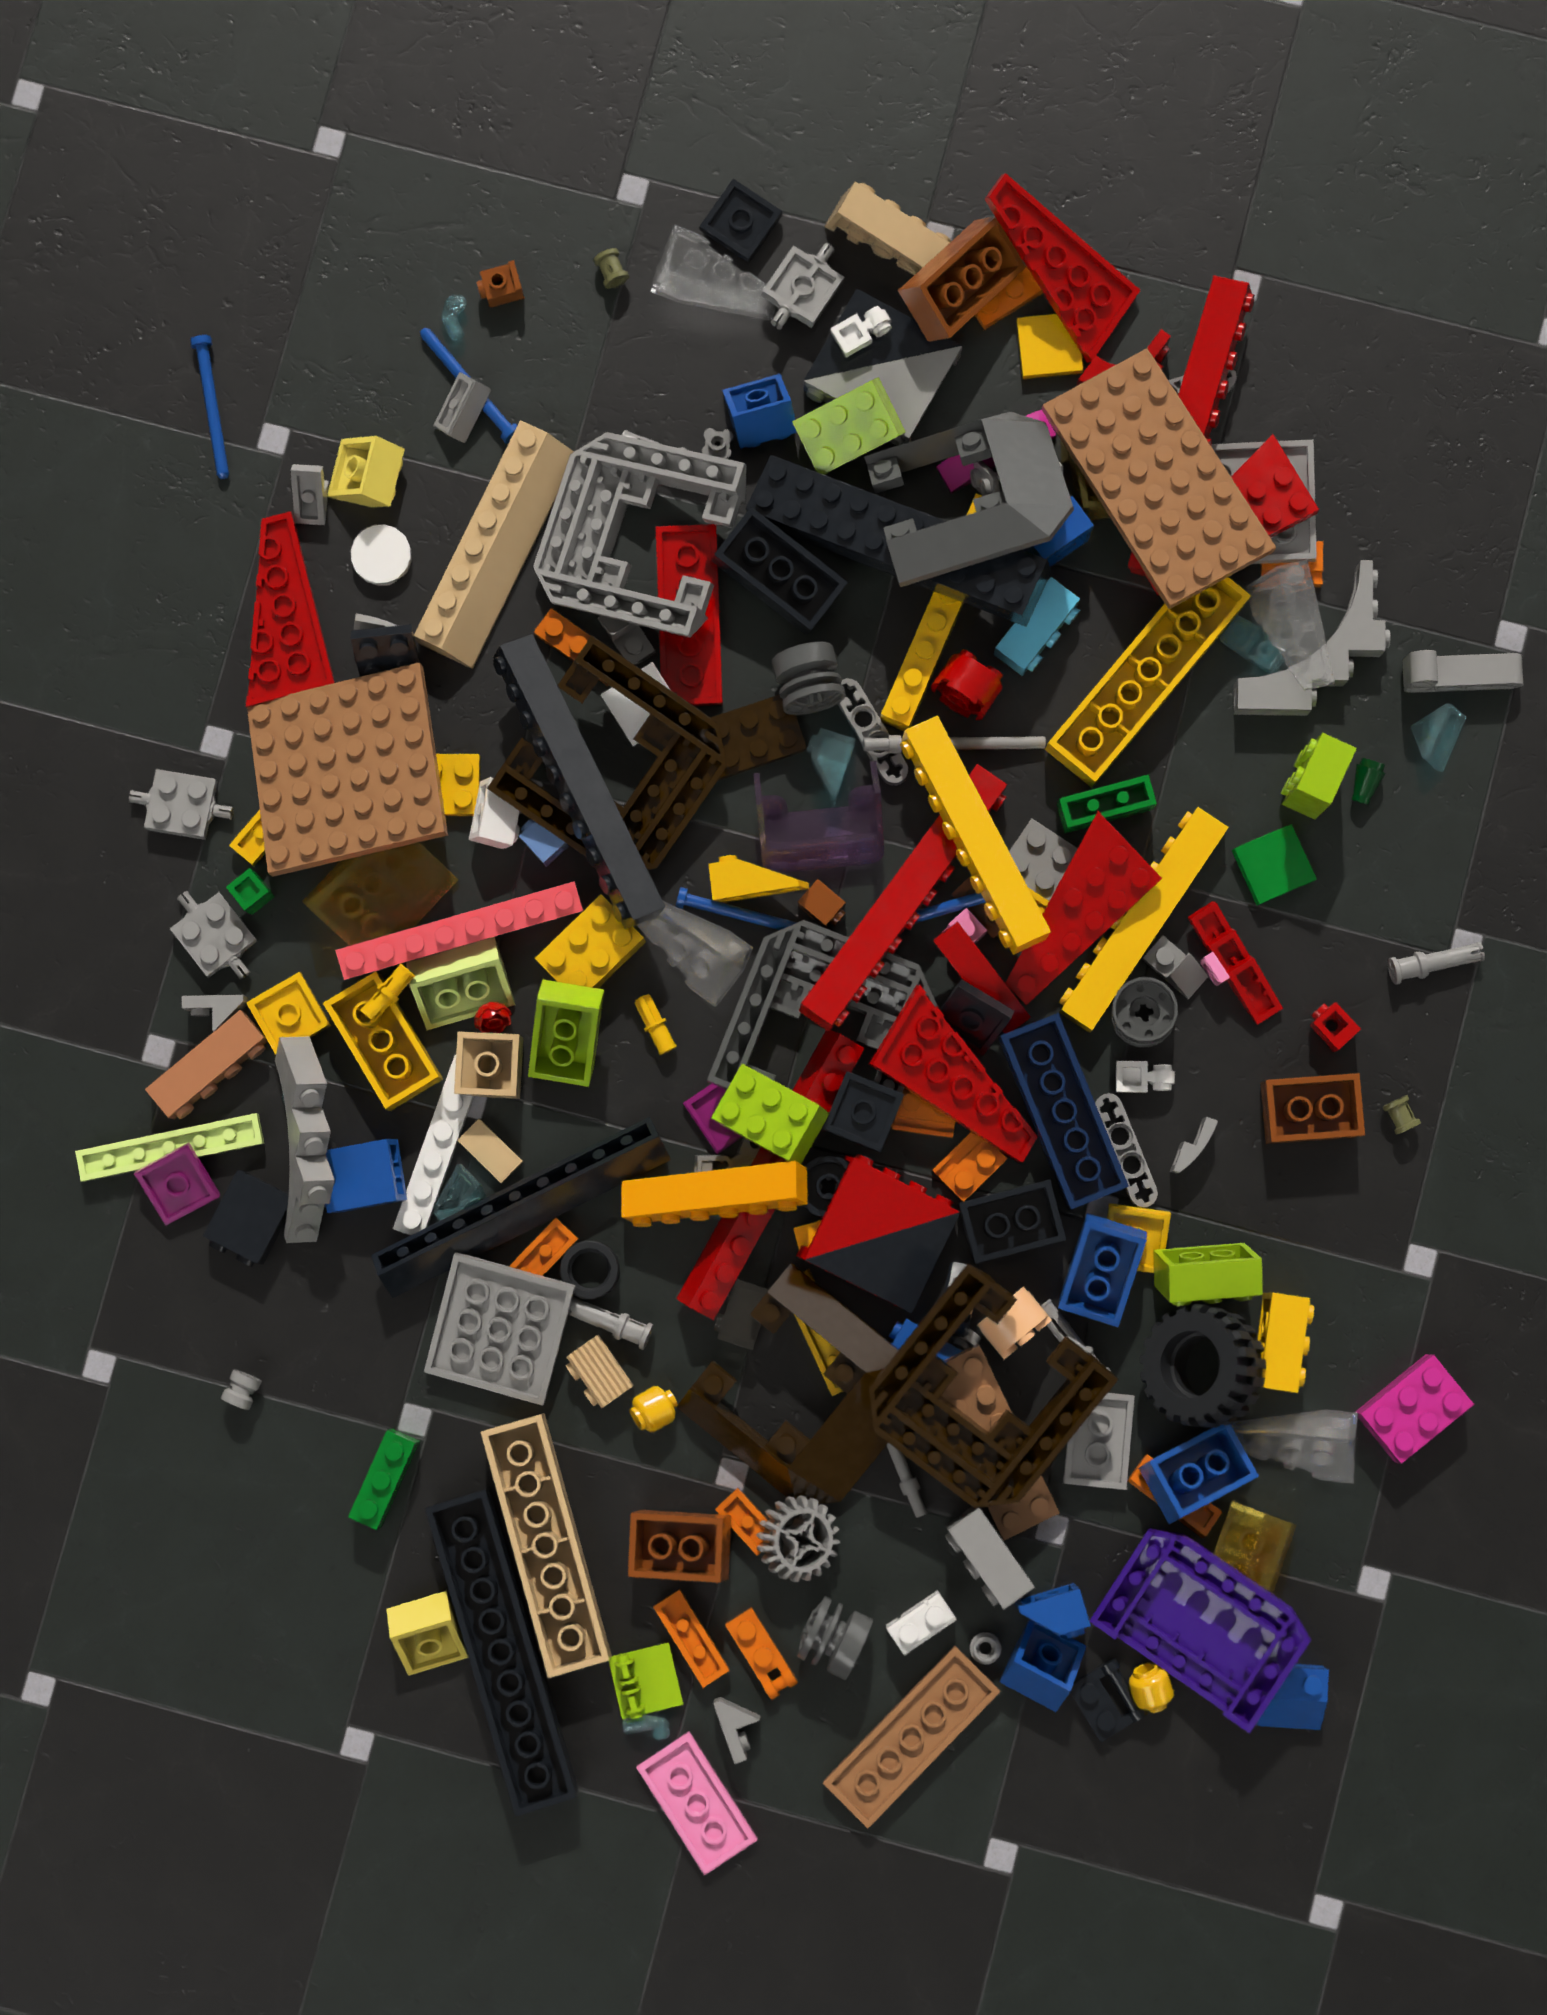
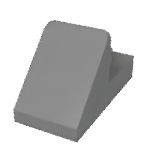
(309, 494)
(628, 639)
(1175, 967)
(222, 1006)
(731, 1718)

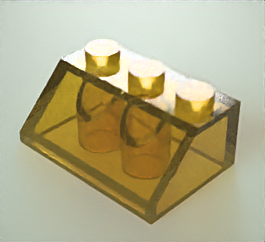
(1255, 1544)

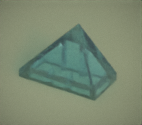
(1438, 734)
(459, 1193)

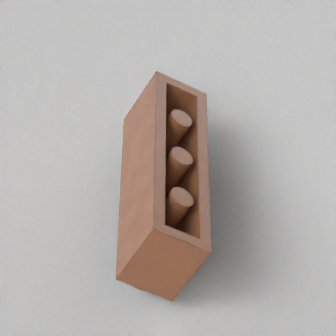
(207, 1065)

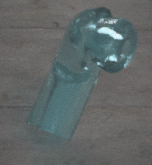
(450, 314)

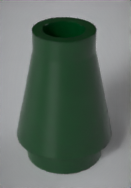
(1367, 779)

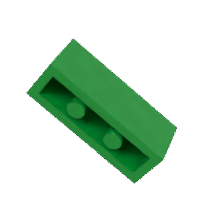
(1112, 801)
(384, 1479)

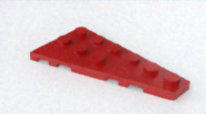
(1075, 278)
(1273, 490)
(286, 627)
(1091, 896)
(943, 1071)

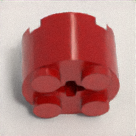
(968, 685)

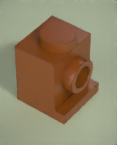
(501, 294)

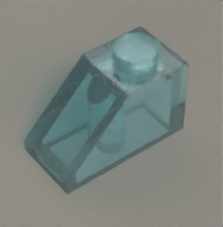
(831, 759)

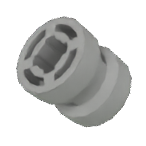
(242, 1386)

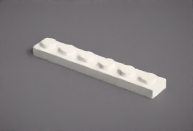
(434, 1158)

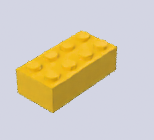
(385, 1049)

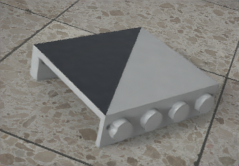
(901, 359)

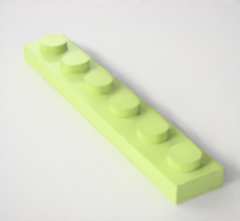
(139, 1152)

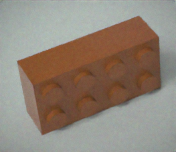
(961, 279)

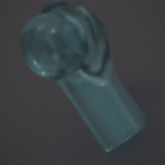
(645, 1723)

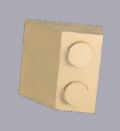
(488, 1065)

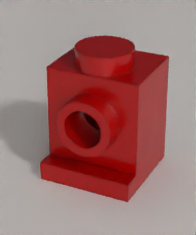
(1345, 1026)

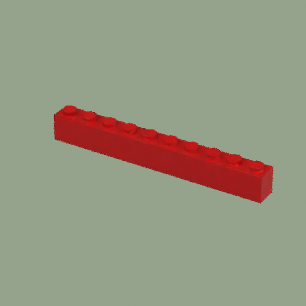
(1212, 357)
(891, 915)
(737, 1236)

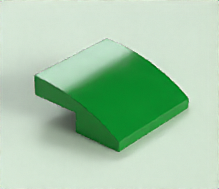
(1274, 864)

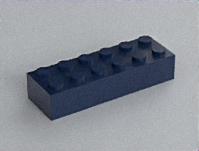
(1063, 1111)

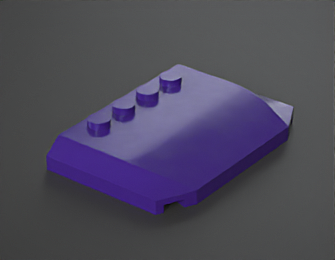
(1204, 1624)

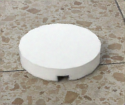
(381, 555)

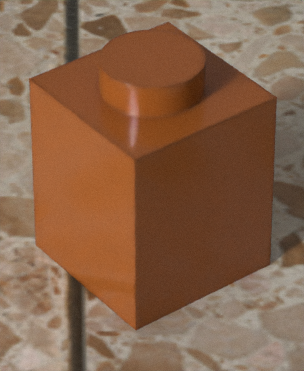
(822, 904)

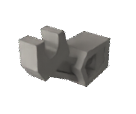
(744, 1158)

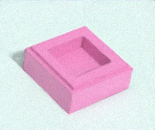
(1214, 969)

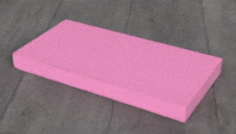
(697, 1803)

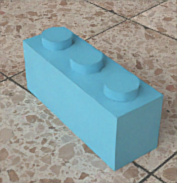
(1023, 644)

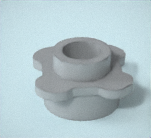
(713, 436)

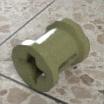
(604, 261)
(1401, 1114)

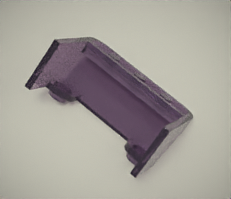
(821, 836)

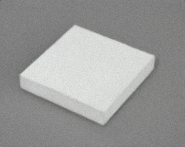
(626, 712)

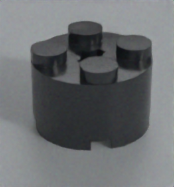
(820, 1169)

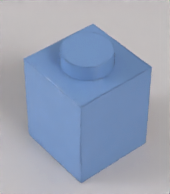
(542, 842)

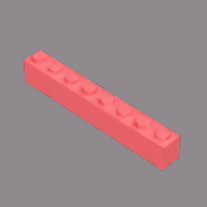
(459, 930)

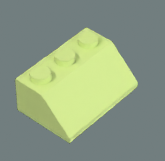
(459, 982)

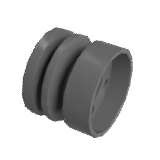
(808, 678)
(1155, 998)
(834, 1638)

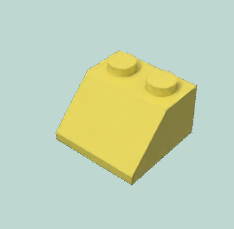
(366, 471)
(426, 1633)

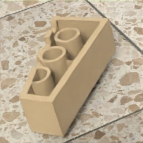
(886, 228)

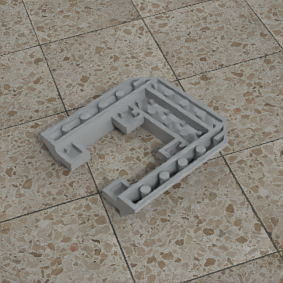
(589, 513)

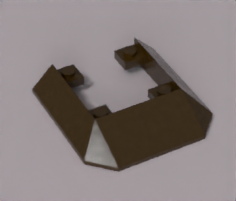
(674, 786)
(846, 1441)
(949, 1445)

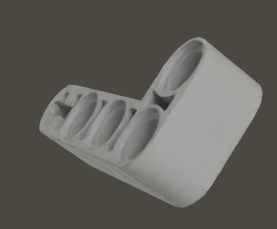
(1432, 673)

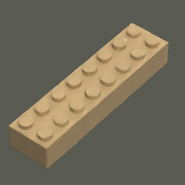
(546, 1545)

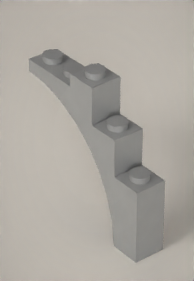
(1355, 637)
(308, 1137)

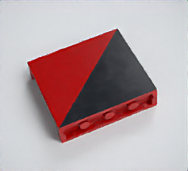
(881, 1233)

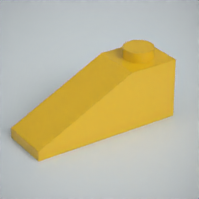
(742, 880)

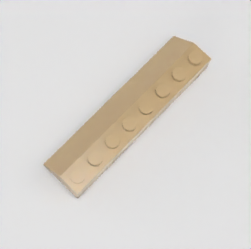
(494, 546)

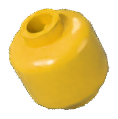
(653, 1409)
(1151, 1687)

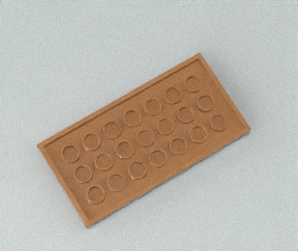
(1158, 478)

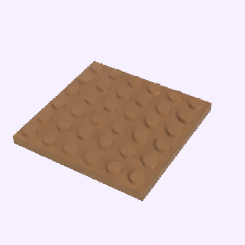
(346, 770)

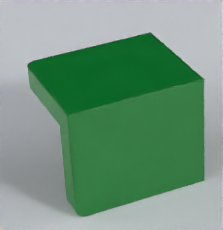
(250, 891)

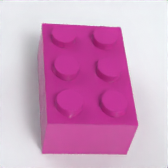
(1414, 1408)

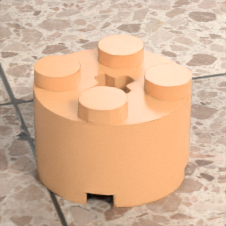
(1016, 1324)

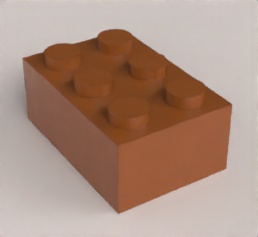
(1312, 1108)
(679, 1546)

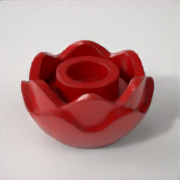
(492, 1017)

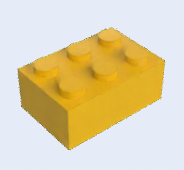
(590, 947)
(1284, 1340)

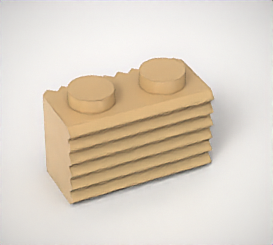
(599, 1372)

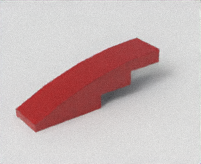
(978, 971)
(1244, 972)

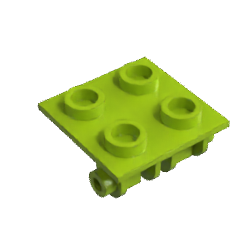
(645, 1681)

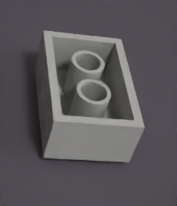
(988, 1557)

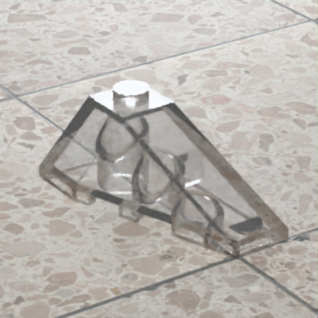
(703, 278)
(1290, 615)
(702, 951)
(1308, 1440)

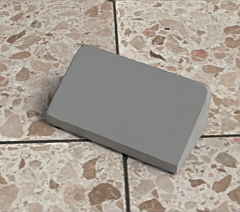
(462, 407)

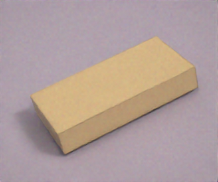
(490, 1150)

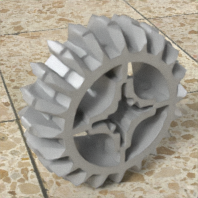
(787, 1564)

